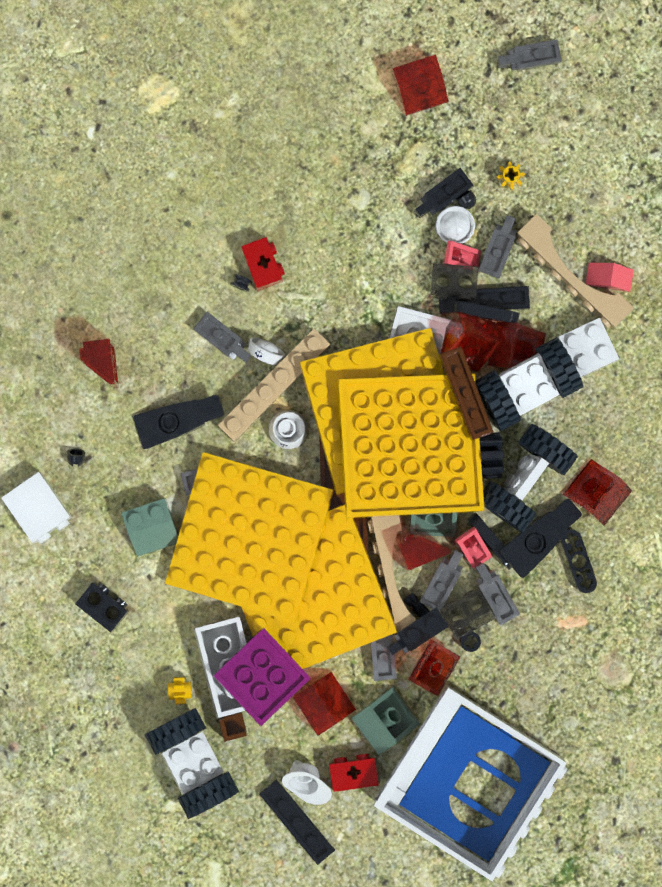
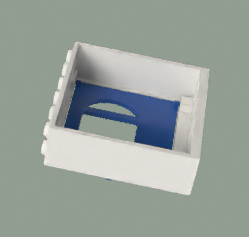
(436, 780)

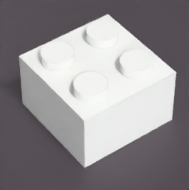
(589, 347)

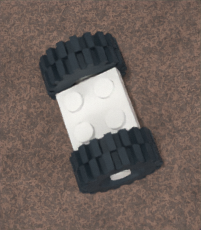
(529, 384)
(544, 451)
(192, 763)

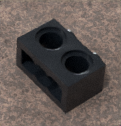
(99, 611)

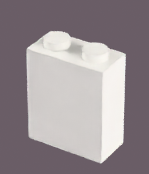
(37, 508)

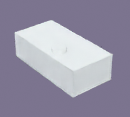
(216, 647)

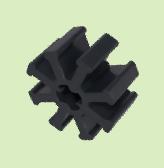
(491, 456)

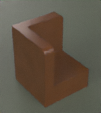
(233, 727)

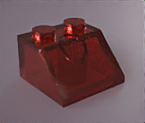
(420, 85)
(475, 336)
(516, 346)
(101, 359)
(598, 492)
(420, 551)
(433, 667)
(324, 703)

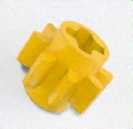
(515, 171)
(180, 690)

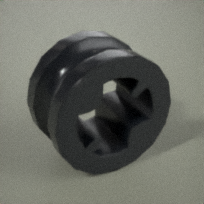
(241, 283)
(476, 645)

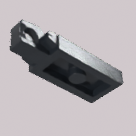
(444, 193)
(419, 632)

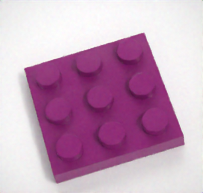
(261, 677)

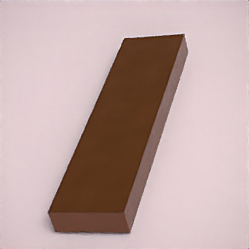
(466, 393)

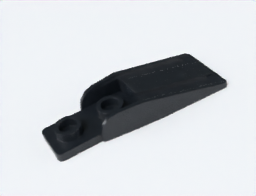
(176, 420)
(539, 538)

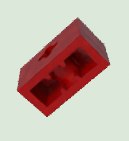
(263, 277)
(366, 778)

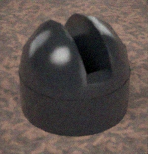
(467, 200)
(75, 456)

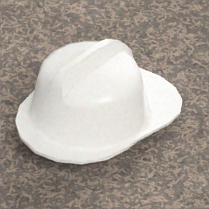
(306, 783)

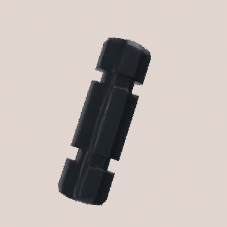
(418, 607)

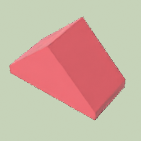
(461, 255)
(609, 276)
(473, 547)

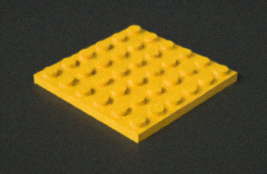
(395, 357)
(406, 448)
(249, 537)
(340, 603)

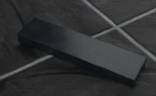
(503, 298)
(297, 821)

